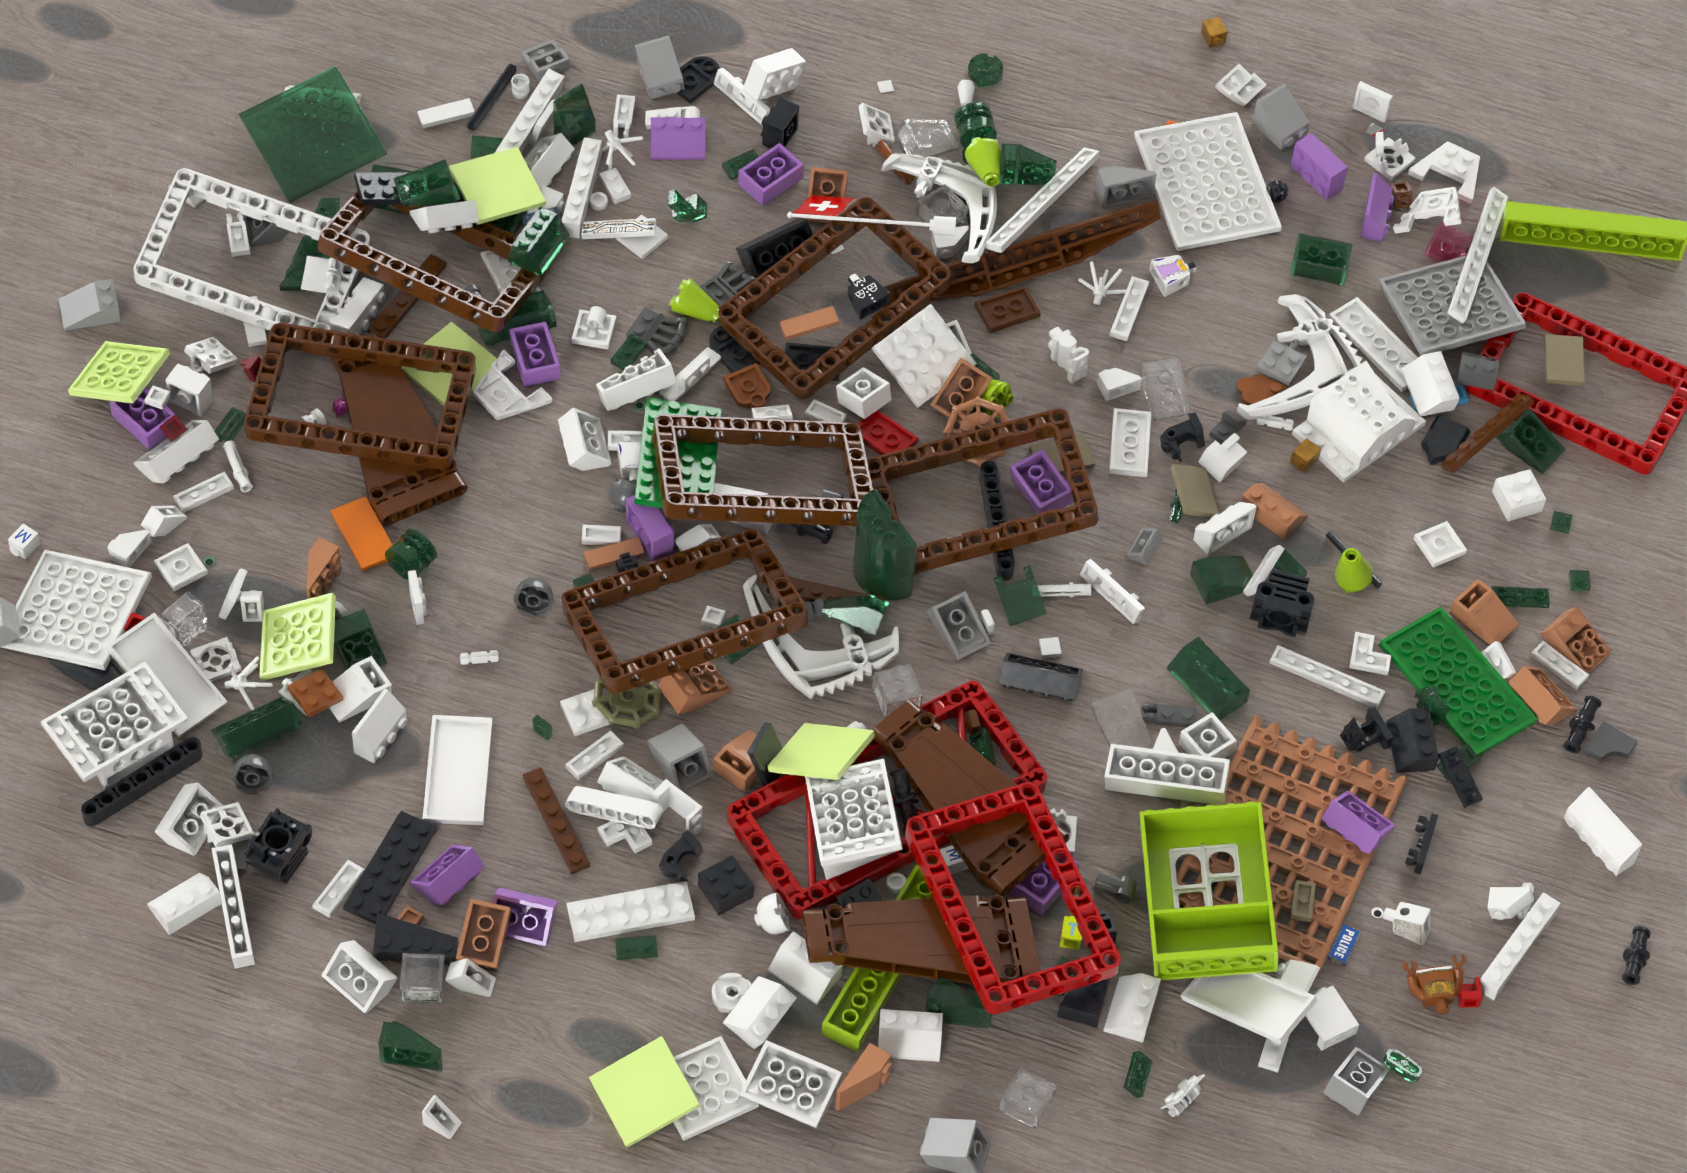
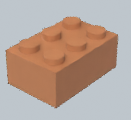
(484, 933)

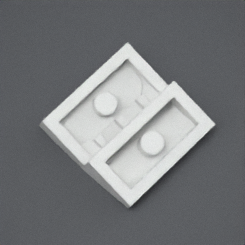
(1240, 85)

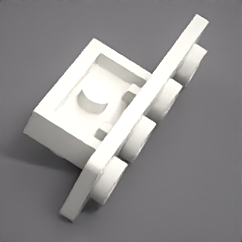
(691, 374)

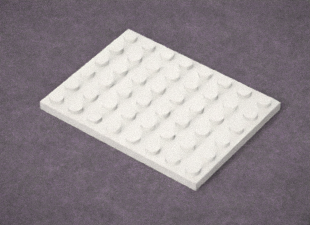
(1207, 181)

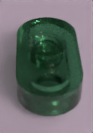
(1403, 1065)

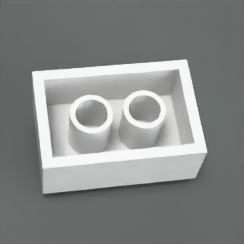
(774, 74)

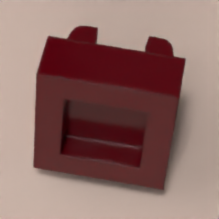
(251, 367)
(173, 428)

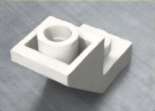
(697, 536)

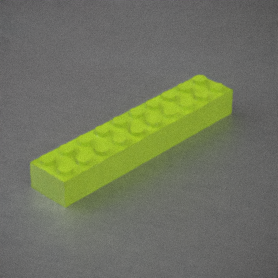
(1593, 231)
(868, 989)

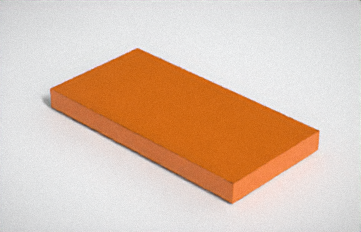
(362, 533)

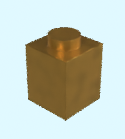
(1214, 32)
(1305, 455)

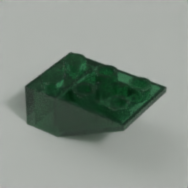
(574, 115)
(1025, 166)
(857, 611)
(356, 640)

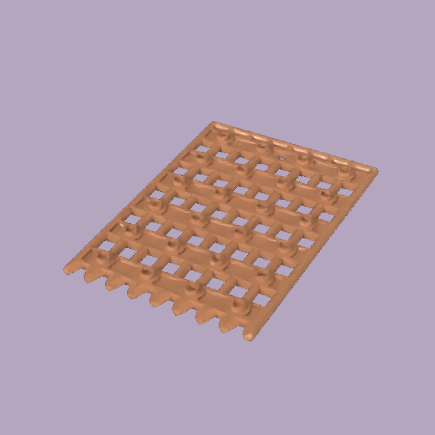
(1292, 826)

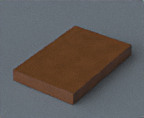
(1007, 309)

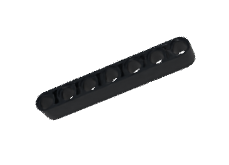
(992, 494)
(132, 781)

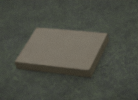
(1564, 360)
(1052, 452)
(1194, 490)

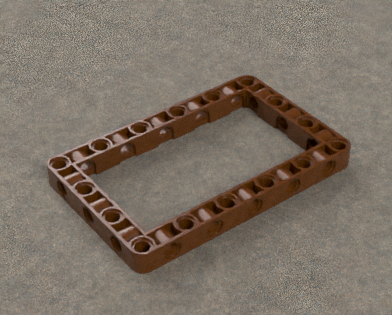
(799, 262)
(494, 316)
(352, 441)
(972, 445)
(758, 508)
(622, 676)

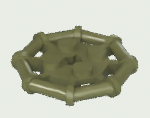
(630, 707)

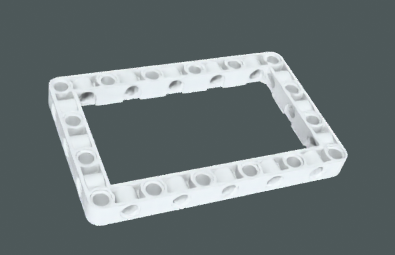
(228, 301)

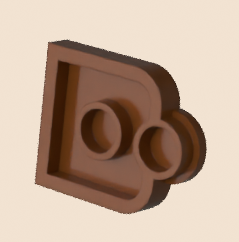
(748, 387)
(1258, 388)

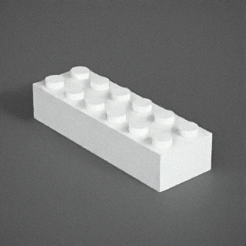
(1167, 774)

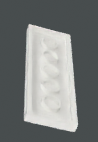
(1374, 340)
(630, 911)

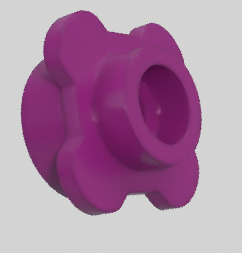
(339, 407)

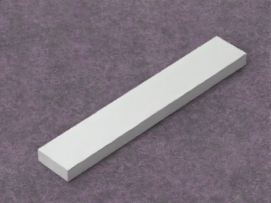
(1327, 677)

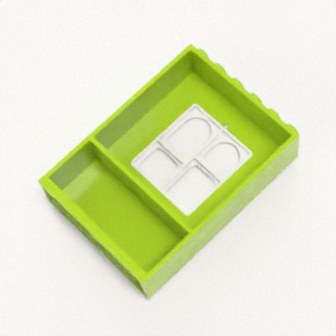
(1210, 937)

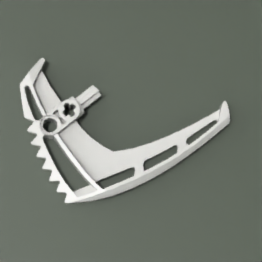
(961, 181)
(1328, 363)
(816, 665)

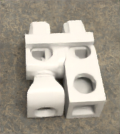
(1067, 355)

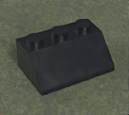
(1413, 741)

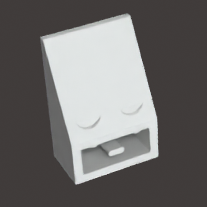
(360, 688)

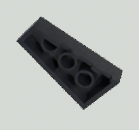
(398, 937)
(1085, 1003)

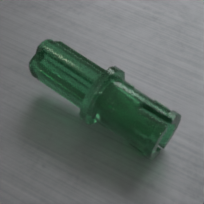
(1176, 510)

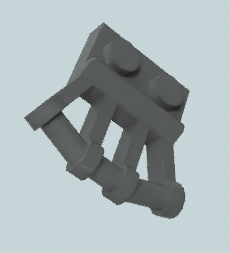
(720, 289)
(650, 323)

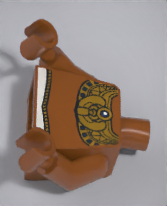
(1436, 984)

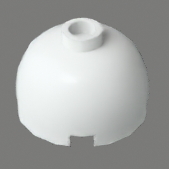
(772, 914)

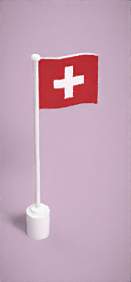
(831, 207)

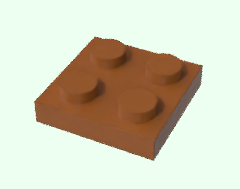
(315, 693)

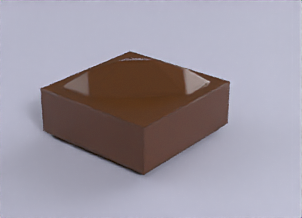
(972, 722)

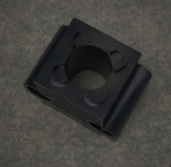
(1283, 603)
(279, 846)

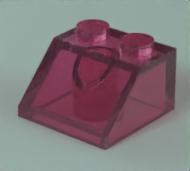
(1448, 243)

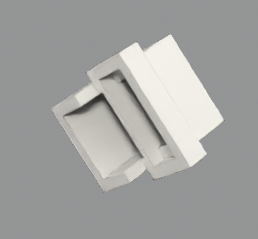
(1224, 458)

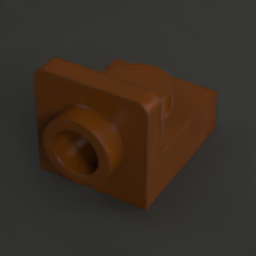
(1402, 194)

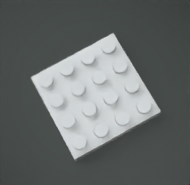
(921, 355)
(716, 1085)

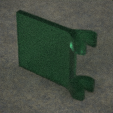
(1021, 599)

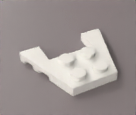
(1453, 163)
(1431, 204)
(501, 396)

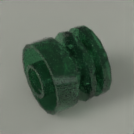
(974, 121)
(410, 553)

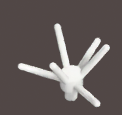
(615, 143)
(1100, 290)
(240, 681)

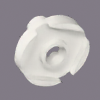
(722, 987)

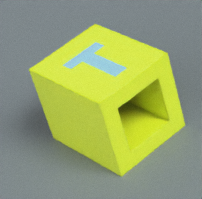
(1070, 934)

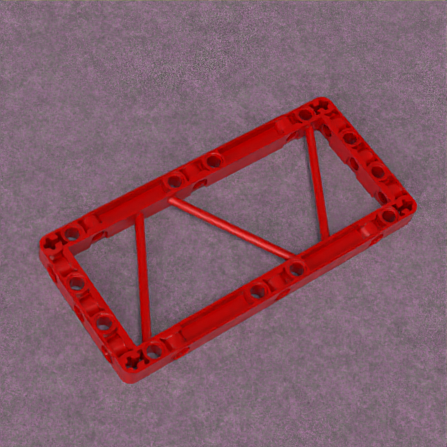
(788, 788)

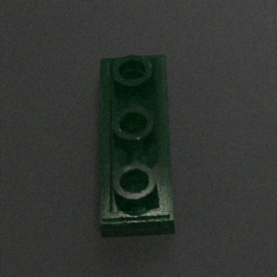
(1523, 596)

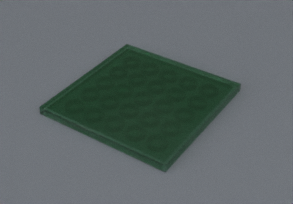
(312, 134)

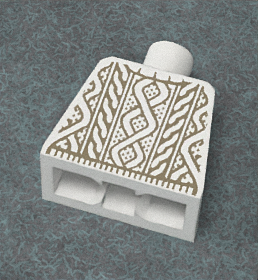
(1410, 921)

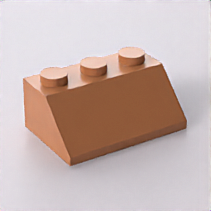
(961, 386)
(1274, 510)
(1541, 695)

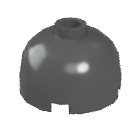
(619, 492)
(533, 596)
(252, 774)

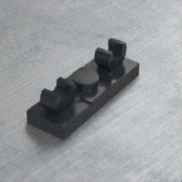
(1460, 777)
(1423, 842)

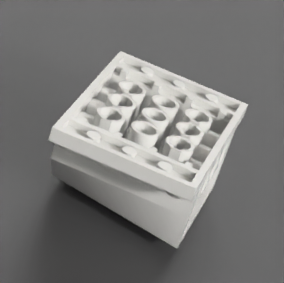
(1357, 422)
(117, 726)
(853, 817)

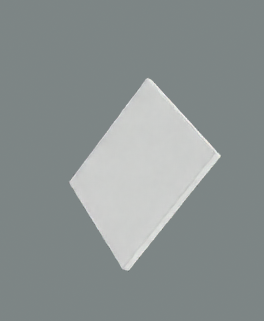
(76, 608)

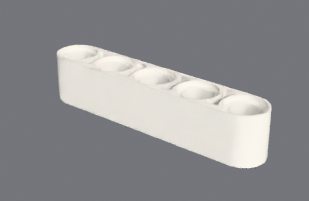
(614, 807)

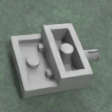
(545, 57)
(1282, 362)

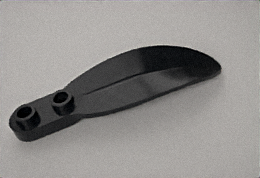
(88, 676)

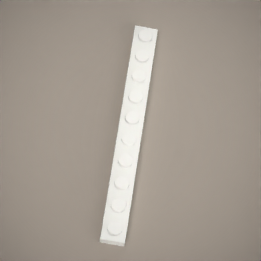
(1042, 200)
(1477, 255)

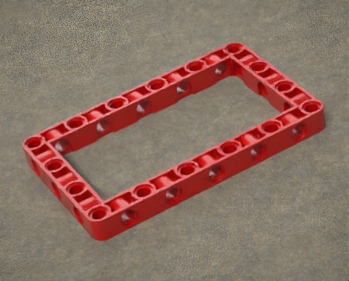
(1617, 349)
(956, 916)

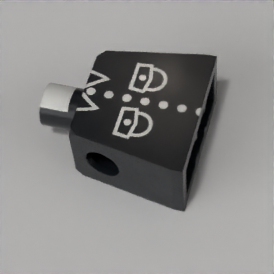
(866, 295)

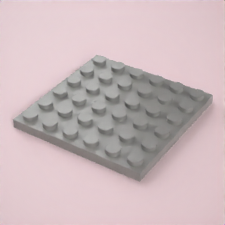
(1423, 302)

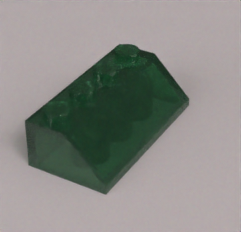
(539, 242)
(533, 311)
(1208, 679)
(257, 726)

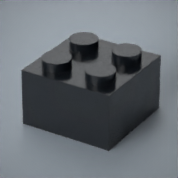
(780, 123)
(725, 885)

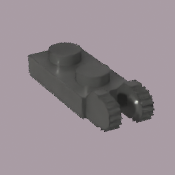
(1169, 714)

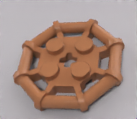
(974, 420)

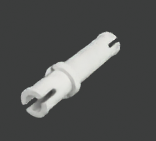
(239, 471)
(1065, 590)

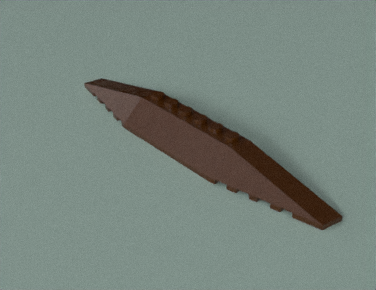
(1038, 253)

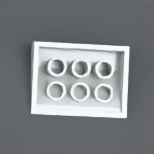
(791, 1084)

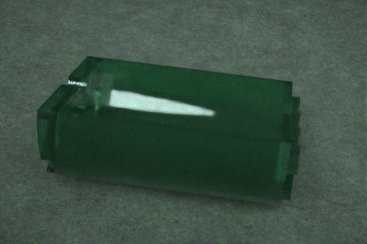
(882, 551)

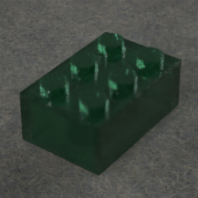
(1321, 259)

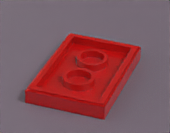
(885, 435)

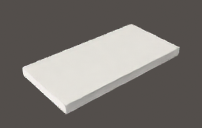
(172, 665)
(457, 770)
(1252, 1002)

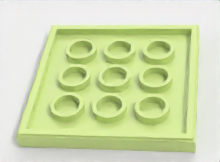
(498, 184)
(119, 372)
(438, 383)
(297, 636)
(821, 751)
(644, 1091)

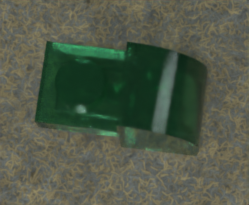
(687, 209)

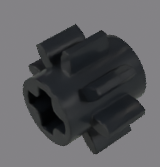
(1277, 191)
(626, 562)

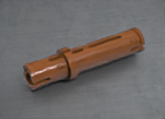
(886, 151)

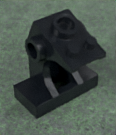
(1186, 431)
(1374, 728)
(684, 846)

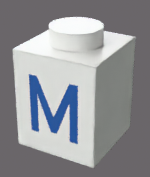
(23, 541)
(953, 860)

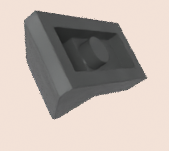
(1229, 424)

